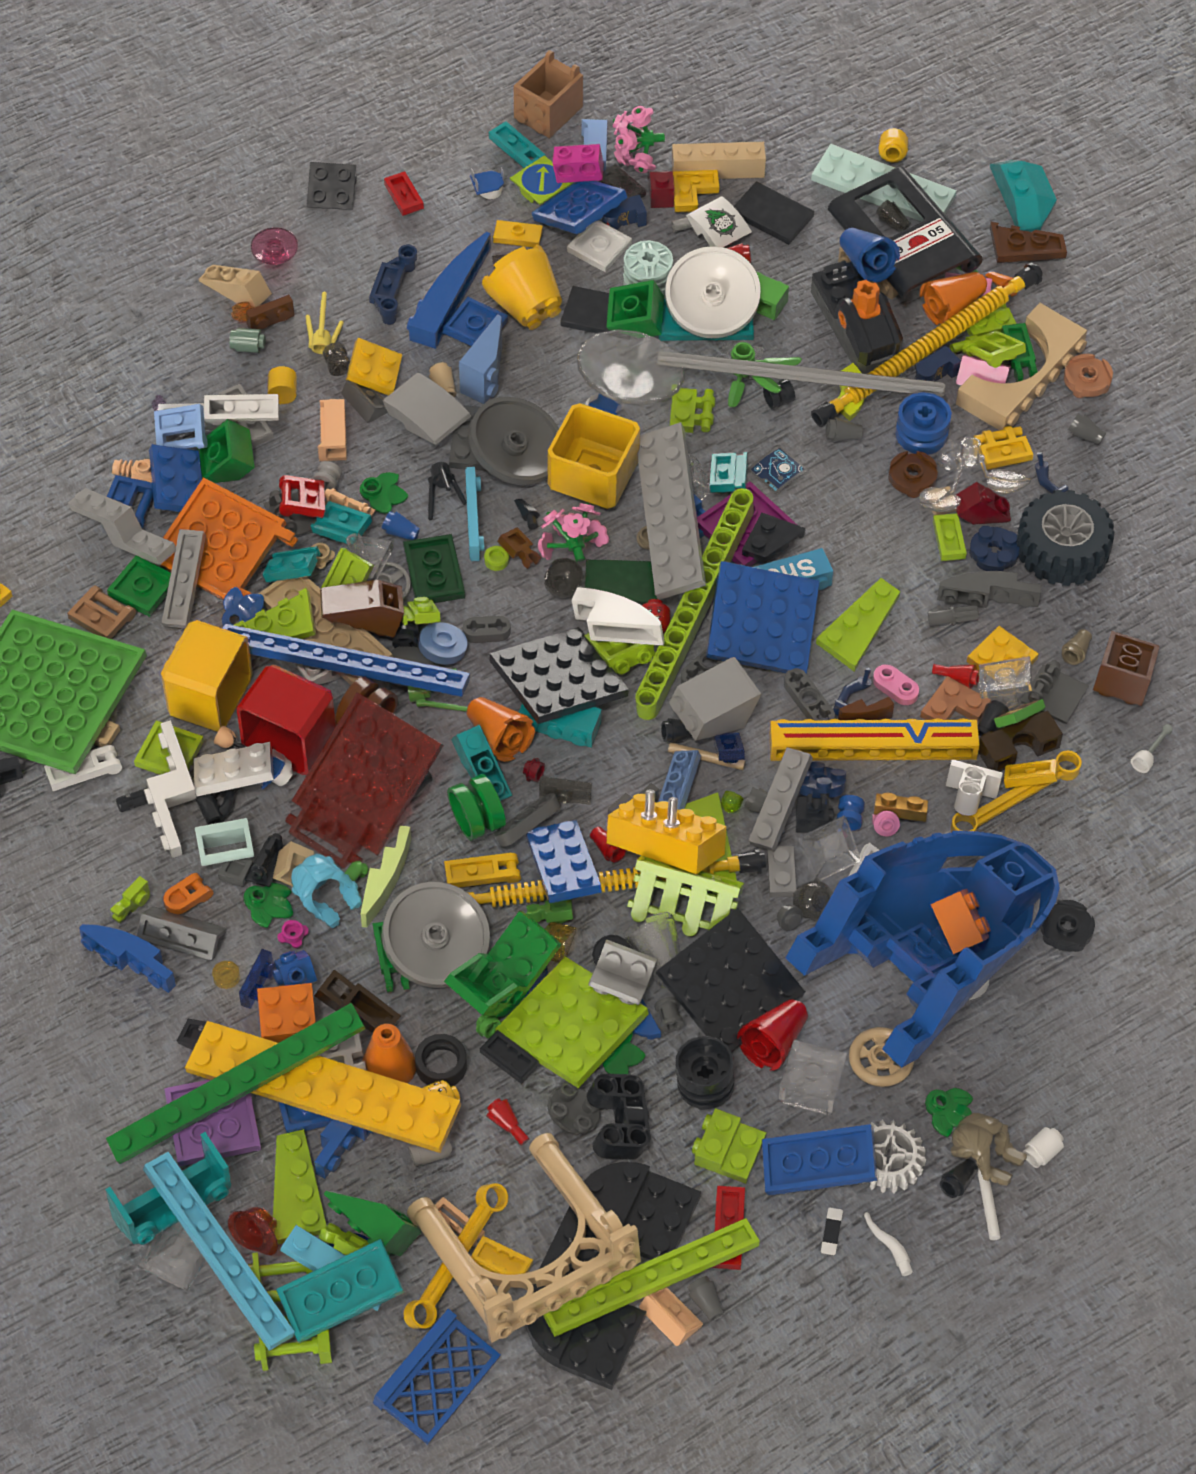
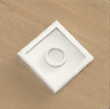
(599, 245)

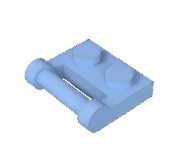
(179, 421)

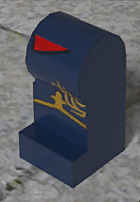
(628, 212)
(938, 365)

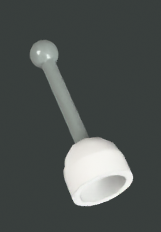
(1143, 760)

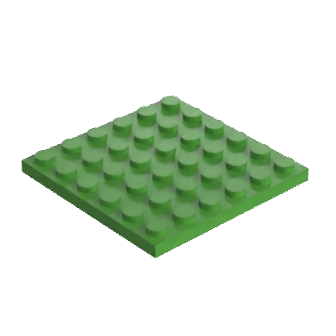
(58, 688)

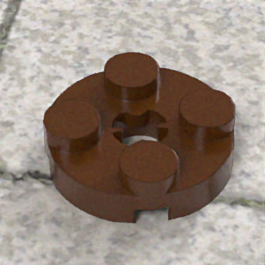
(910, 484)

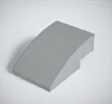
(426, 409)

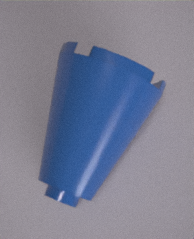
(870, 253)

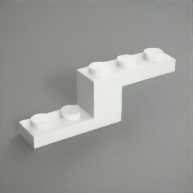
(235, 408)
(169, 789)

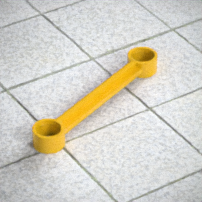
(1017, 795)
(467, 1238)

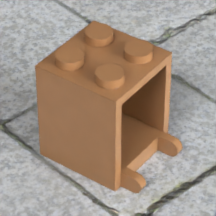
(548, 95)

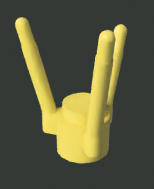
(321, 337)

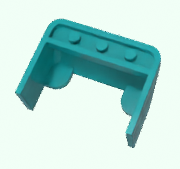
(150, 1214)

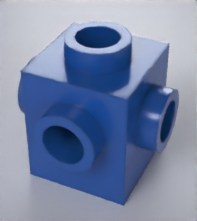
(294, 969)

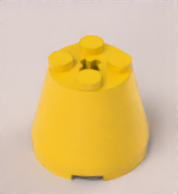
(525, 286)

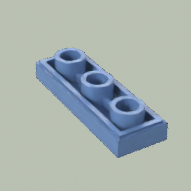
(680, 776)

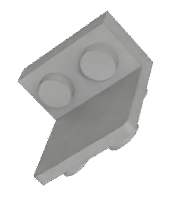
(622, 973)

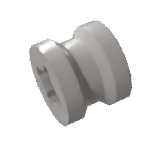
(329, 473)

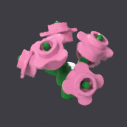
(635, 139)

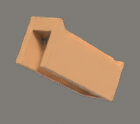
(332, 430)

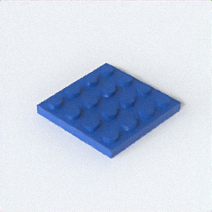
(762, 618)

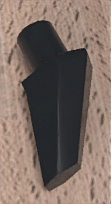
(528, 513)

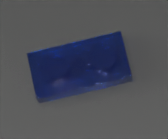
(729, 747)
(256, 978)

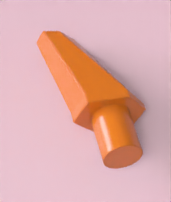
(1000, 280)

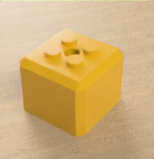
(593, 455)
(206, 675)

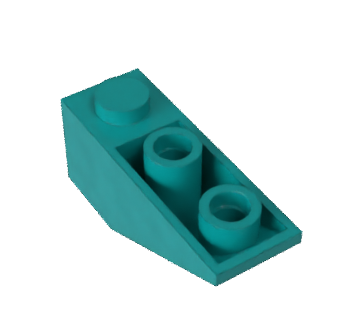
(479, 759)

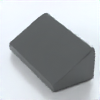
(364, 400)

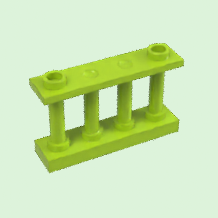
(318, 1345)

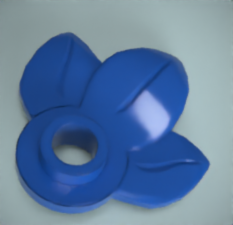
(240, 606)

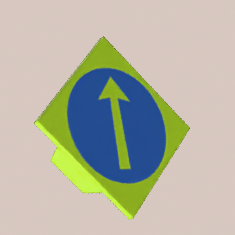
(539, 181)

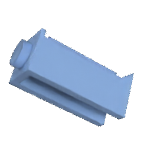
(595, 133)

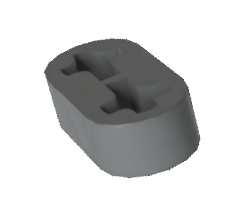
(487, 629)

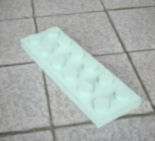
(849, 170)

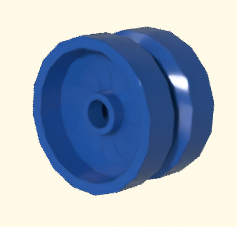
(923, 423)

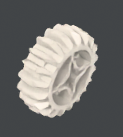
(910, 1157)

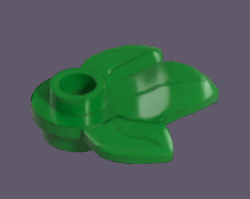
(385, 492)
(272, 903)
(623, 1056)
(953, 1109)

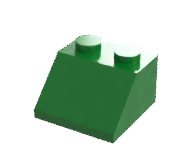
(636, 308)
(227, 453)

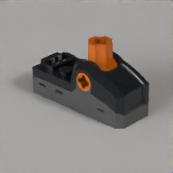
(857, 315)

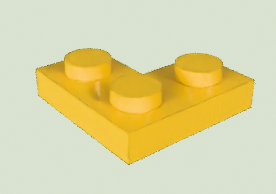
(689, 184)

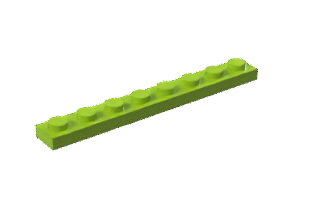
(654, 1276)

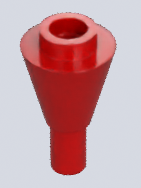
(964, 674)
(503, 1115)

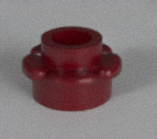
(533, 770)

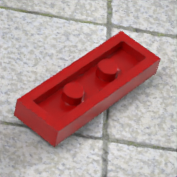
(729, 1211)

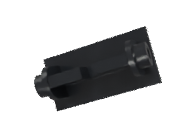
(264, 865)

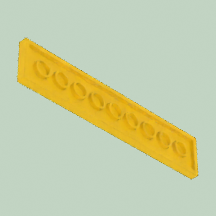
(334, 1090)

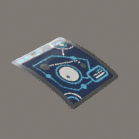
(777, 469)

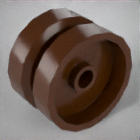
(370, 690)

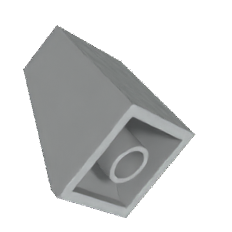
(716, 700)

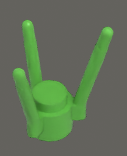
(419, 696)

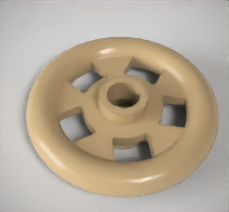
(869, 1074)

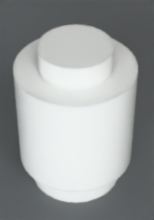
(1043, 1147)

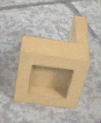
(288, 859)

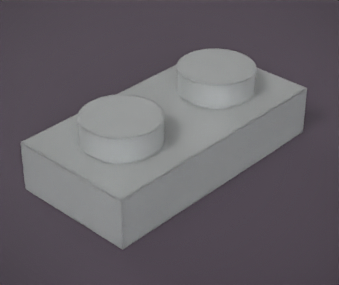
(781, 871)

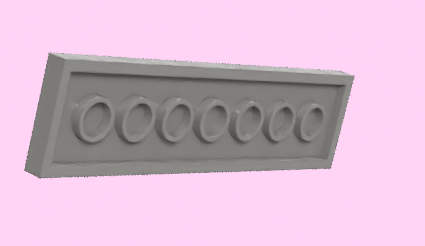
(670, 512)

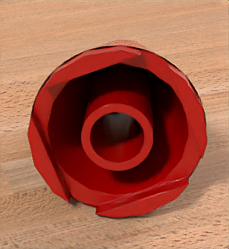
(771, 1035)

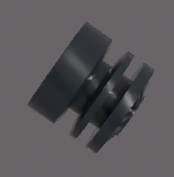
(700, 1060)

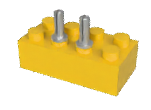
(666, 833)

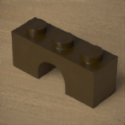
(1036, 732)

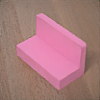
(980, 369)

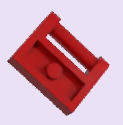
(310, 496)

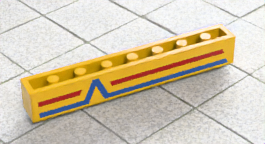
(876, 739)

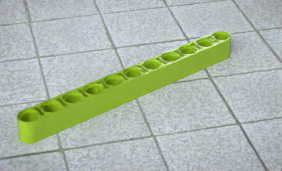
(693, 612)

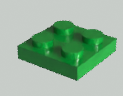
(141, 586)

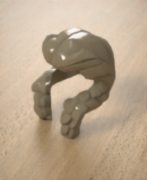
(974, 1139)

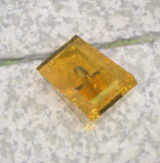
(565, 935)

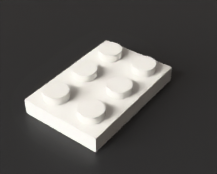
(233, 769)

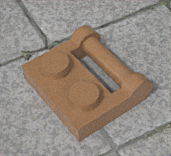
(96, 618)

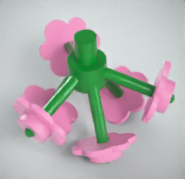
(573, 528)

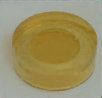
(226, 974)

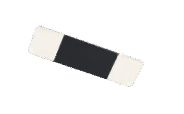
(831, 1231)

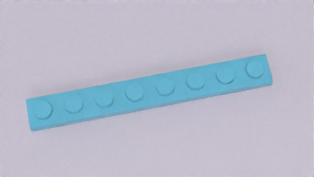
(218, 1251)

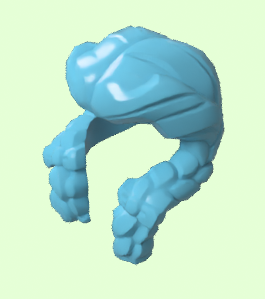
(311, 875)

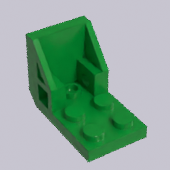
(502, 978)

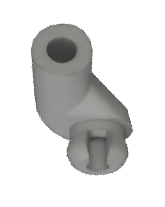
(681, 224)

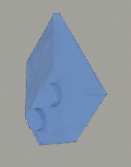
(481, 364)

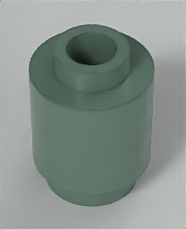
(247, 340)

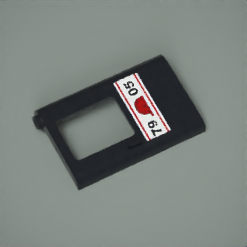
(924, 248)

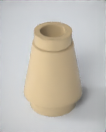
(442, 375)

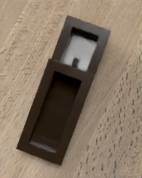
(340, 992)

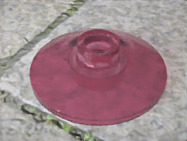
(274, 246)

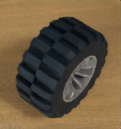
(1065, 537)

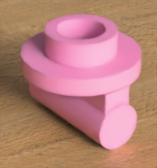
(886, 823)

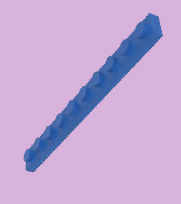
(354, 662)

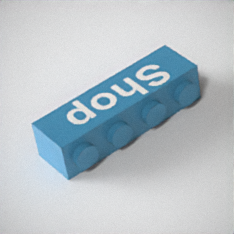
(807, 565)

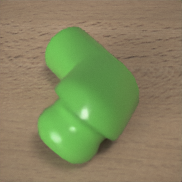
(357, 870)

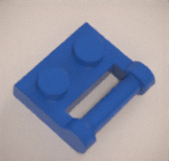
(125, 490)

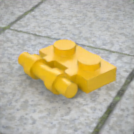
(1004, 452)

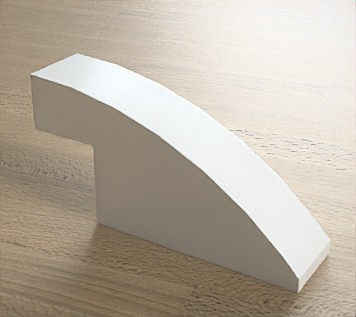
(616, 618)

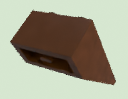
(364, 605)

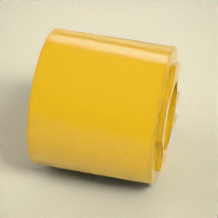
(283, 382)

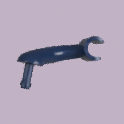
(1042, 472)
(852, 687)

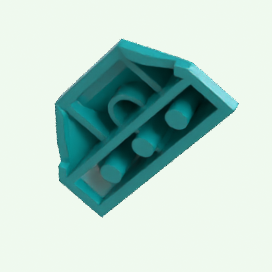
(1025, 192)

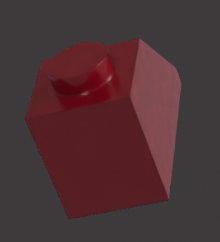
(661, 188)

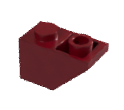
(982, 506)

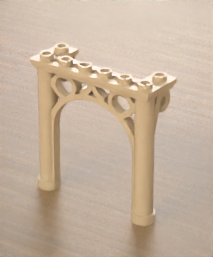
(616, 1247)

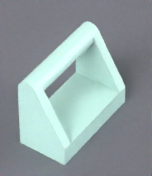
(224, 834)

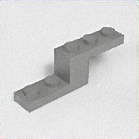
(122, 526)

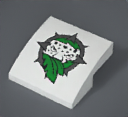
(719, 223)

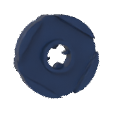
(994, 537)
(823, 780)

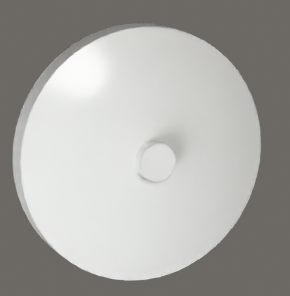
(712, 292)

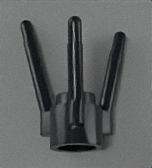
(442, 478)

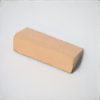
(670, 1315)

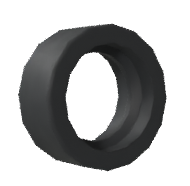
(441, 1042)

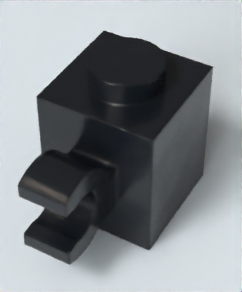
(812, 813)

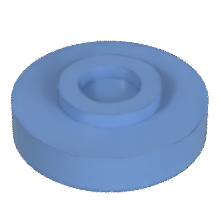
(442, 643)

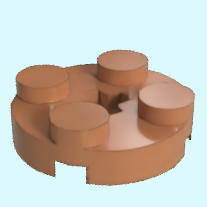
(1084, 386)

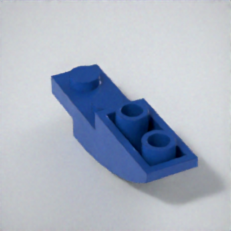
(125, 949)
(335, 1140)

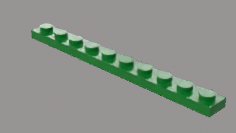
(235, 1083)

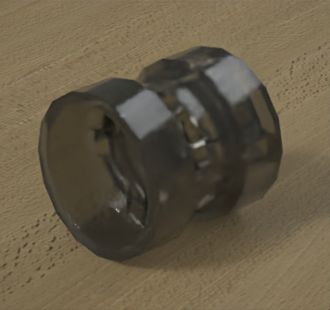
(336, 358)

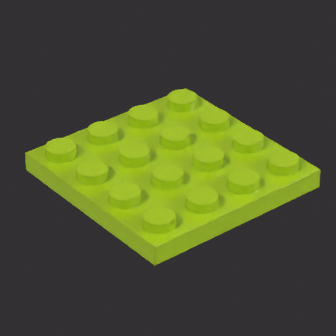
(570, 1023)

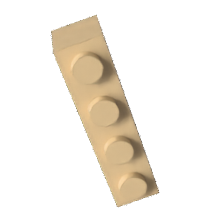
(730, 159)

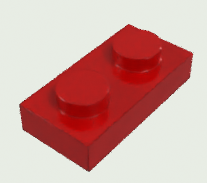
(403, 193)

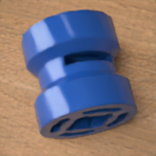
(851, 807)

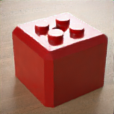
(288, 714)

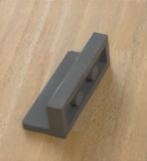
(180, 932)

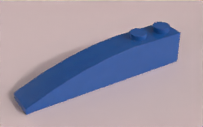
(447, 293)

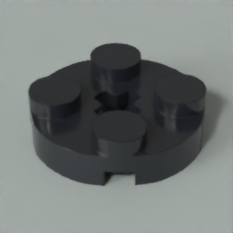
(1065, 939)

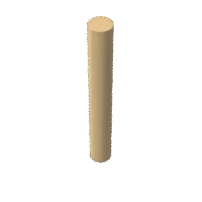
(706, 756)

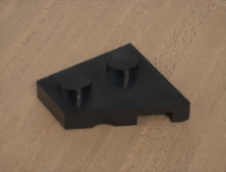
(770, 537)

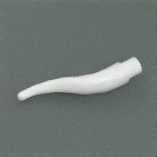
(901, 1257)

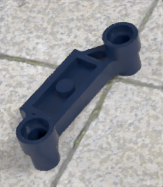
(389, 280)

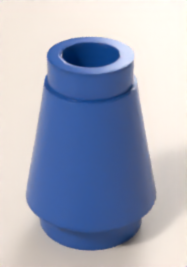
(399, 526)

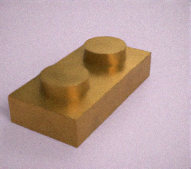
(906, 808)

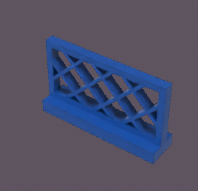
(416, 1361)

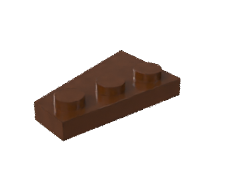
(1020, 245)

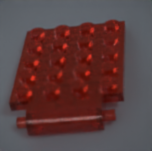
(362, 781)

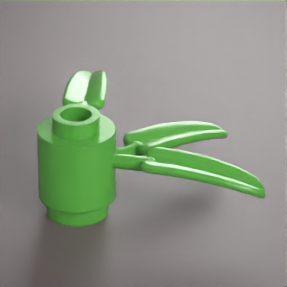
(744, 351)

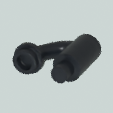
(211, 810)

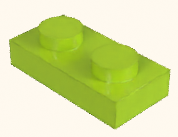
(949, 537)

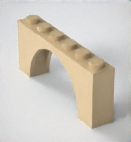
(1004, 402)

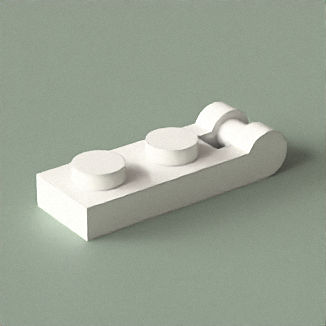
(89, 768)

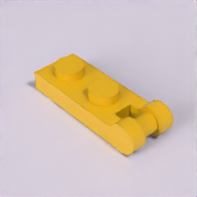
(482, 870)

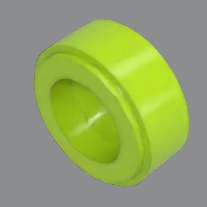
(496, 558)

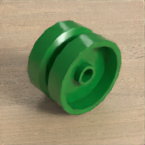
(476, 807)

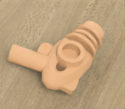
(140, 470)

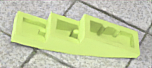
(383, 880)

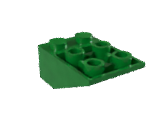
(376, 1221)

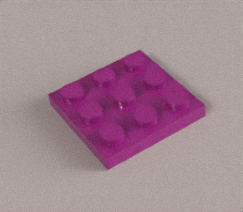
(708, 520)

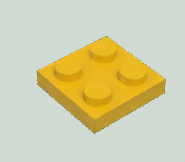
(374, 366)

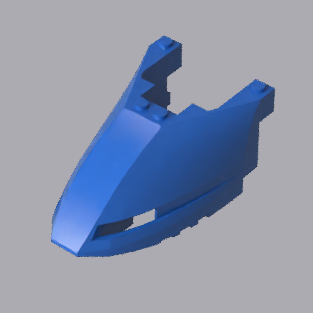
(889, 916)

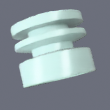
(647, 262)

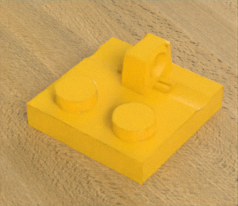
(999, 647)

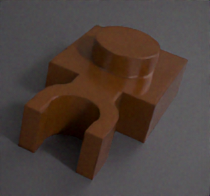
(518, 545)

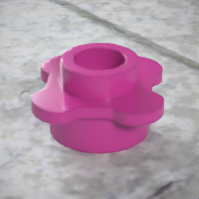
(296, 927)

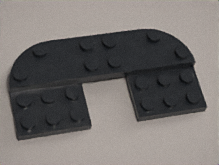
(661, 1215)

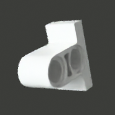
(972, 784)

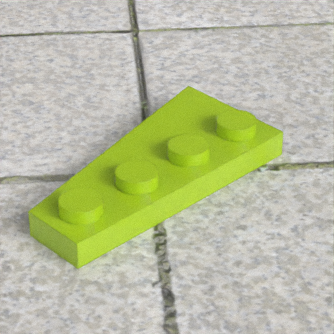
(854, 629)

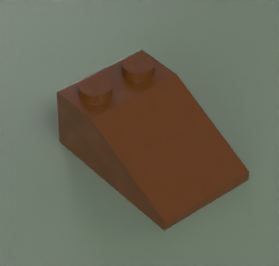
(1126, 668)

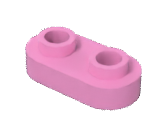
(894, 685)

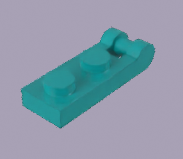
(515, 144)

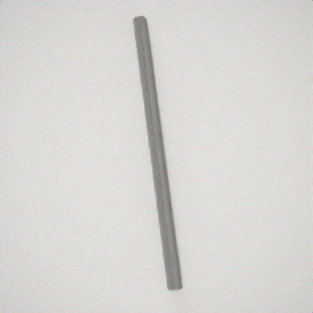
(799, 373)

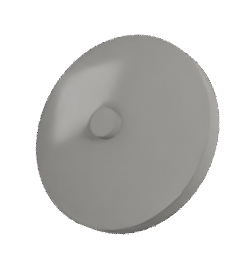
(433, 932)

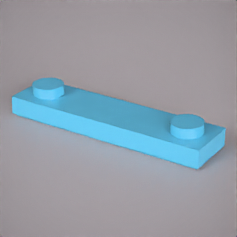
(476, 542)
(310, 1250)

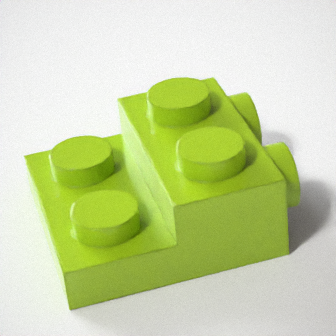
(622, 655)
(728, 1146)

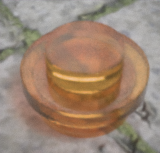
(239, 311)

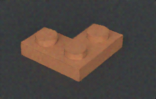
(953, 697)

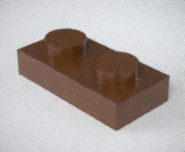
(270, 313)

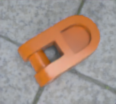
(179, 900)

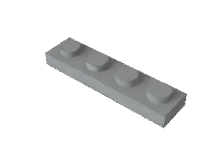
(183, 578)
(780, 799)

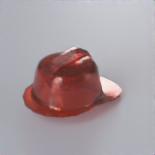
(254, 1230)

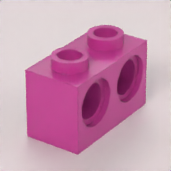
(578, 163)

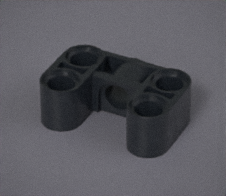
(630, 1116)

